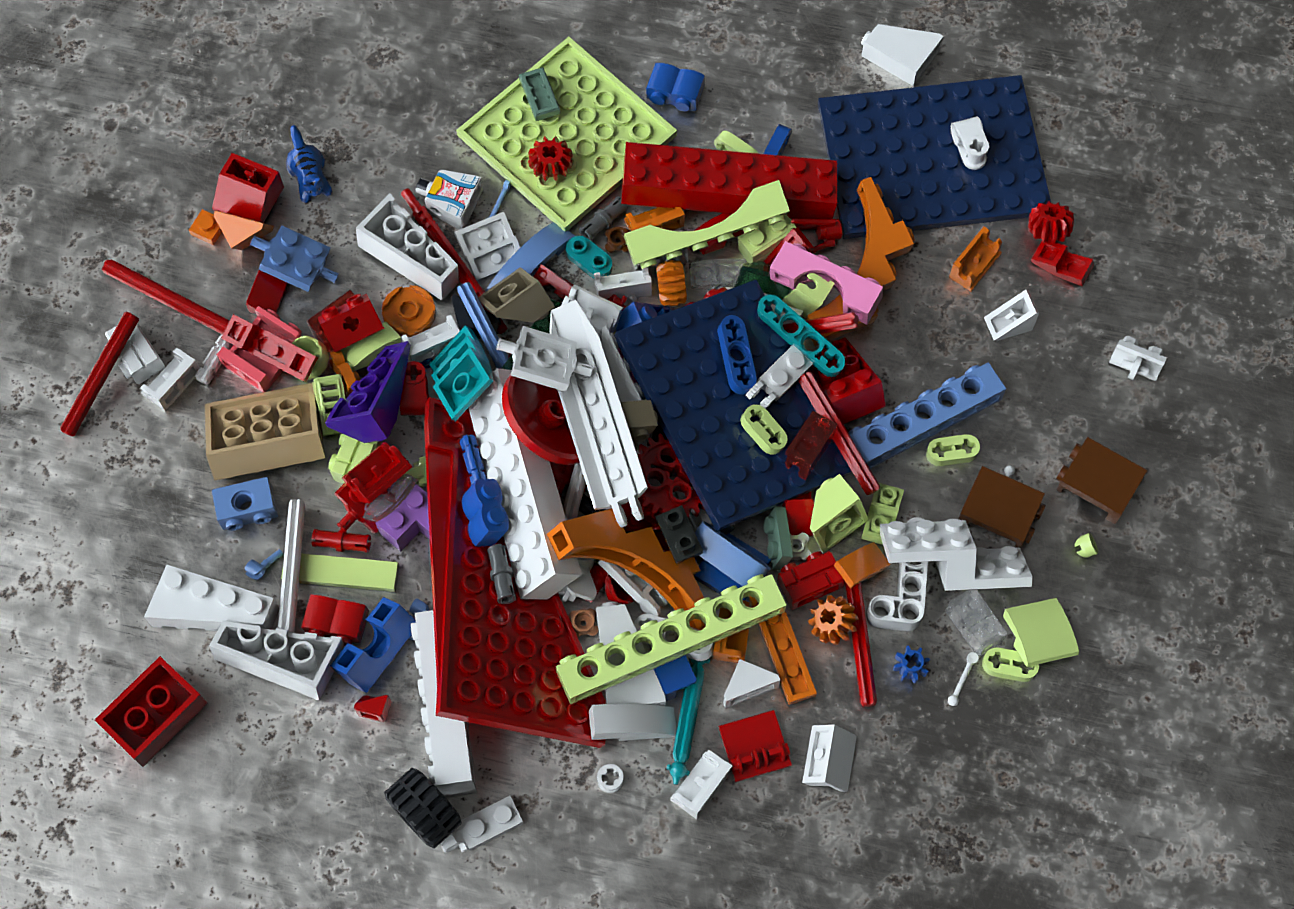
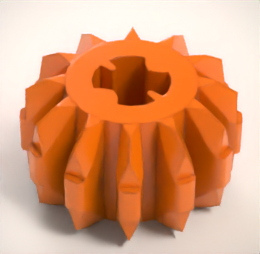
(671, 283)
(842, 623)

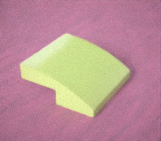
(1041, 632)

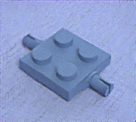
(294, 258)

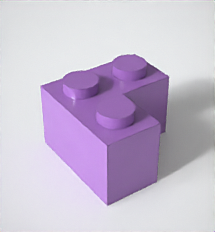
(406, 520)

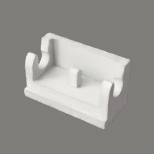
(626, 284)
(597, 309)
(432, 341)
(171, 380)
(702, 783)

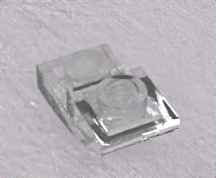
(714, 273)
(387, 503)

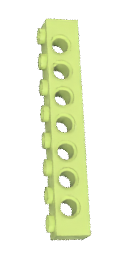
(759, 587)

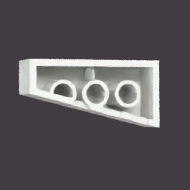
(405, 247)
(203, 603)

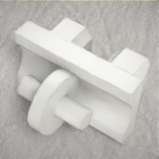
(1137, 359)

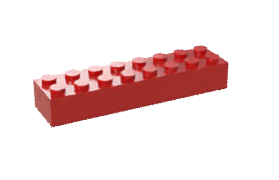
(724, 179)

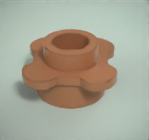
(588, 616)

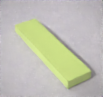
(348, 572)

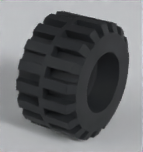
(423, 807)

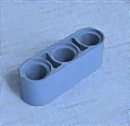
(729, 555)

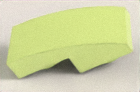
(366, 350)
(882, 510)

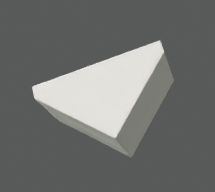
(1013, 317)
(748, 683)

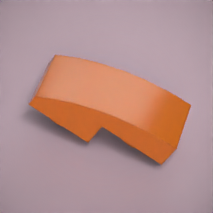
(861, 564)

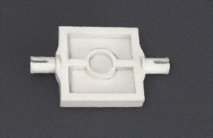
(544, 358)

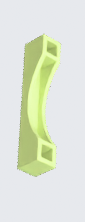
(652, 242)

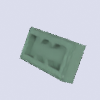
(539, 94)

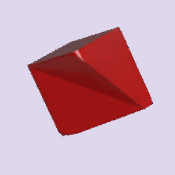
(373, 707)

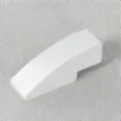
(631, 721)

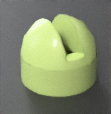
(1087, 544)

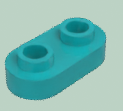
(587, 256)

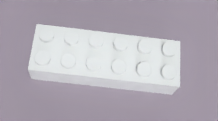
(449, 738)

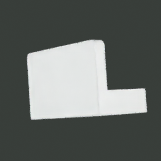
(829, 757)

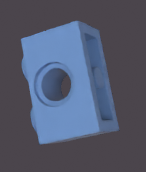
(230, 498)

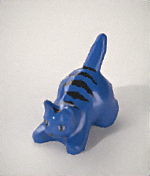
(306, 165)

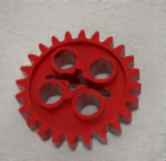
(661, 497)

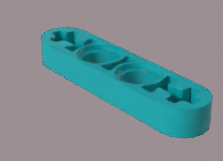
(804, 332)

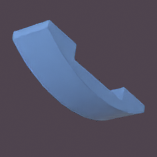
(535, 251)

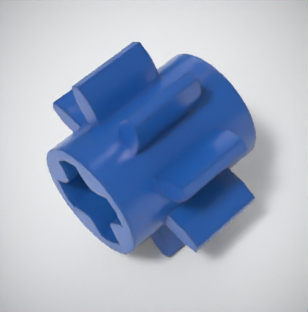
(911, 655)

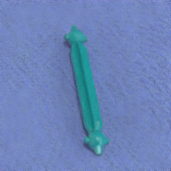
(687, 723)

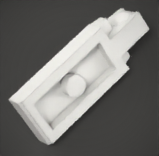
(484, 826)

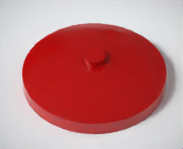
(539, 420)

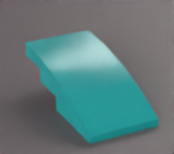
(461, 373)

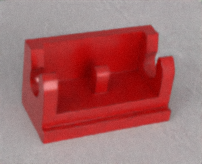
(376, 472)

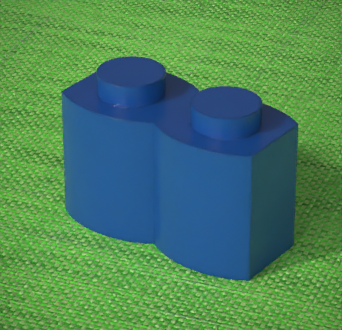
(675, 87)
(485, 513)

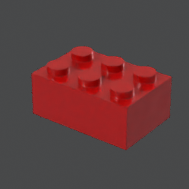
(151, 711)

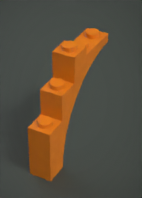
(882, 243)
(639, 552)

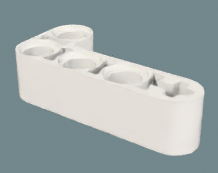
(905, 599)

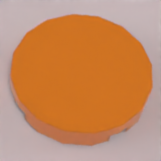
(409, 310)

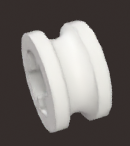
(602, 773)

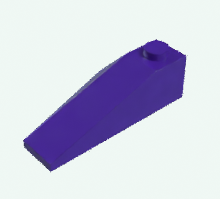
(375, 399)

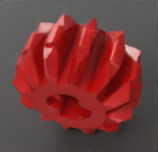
(550, 158)
(1051, 222)

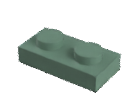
(779, 545)

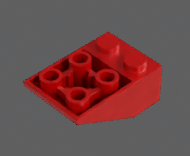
(855, 389)

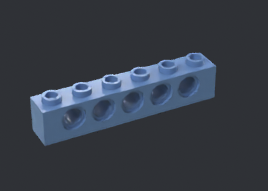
(980, 378)

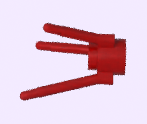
(826, 230)

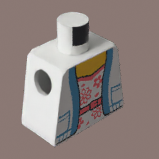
(451, 196)

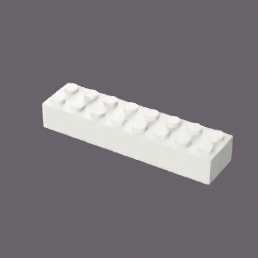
(528, 498)

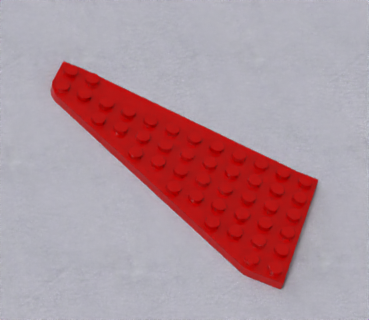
(491, 656)

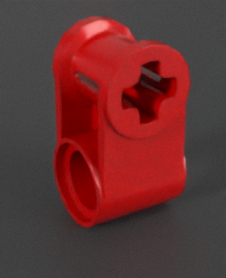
(414, 391)

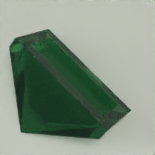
(761, 272)

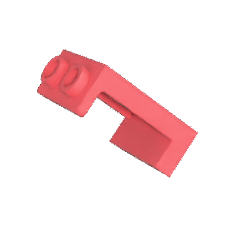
(250, 367)

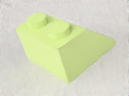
(836, 512)

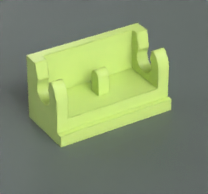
(809, 299)

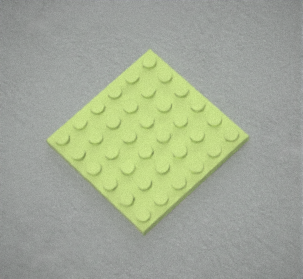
(594, 120)

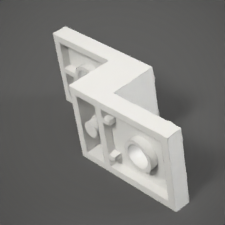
(955, 554)

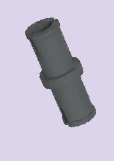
(603, 219)
(501, 574)

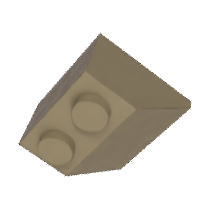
(518, 298)

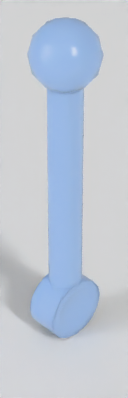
(506, 187)

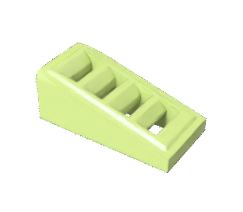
(326, 381)

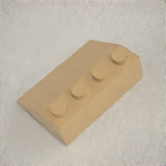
(263, 431)

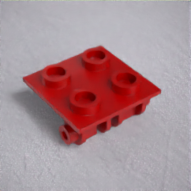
(755, 746)

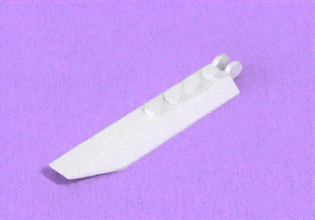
(598, 420)

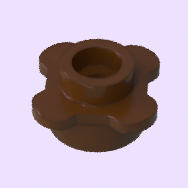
(613, 234)

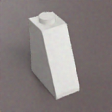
(901, 50)

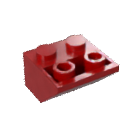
(247, 189)

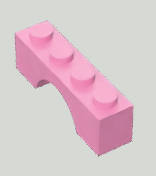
(858, 294)

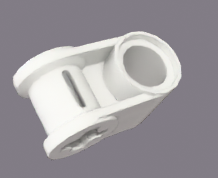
(971, 142)

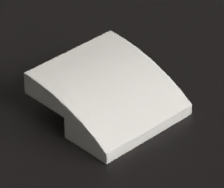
(487, 245)

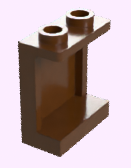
(1101, 477)
(1003, 506)

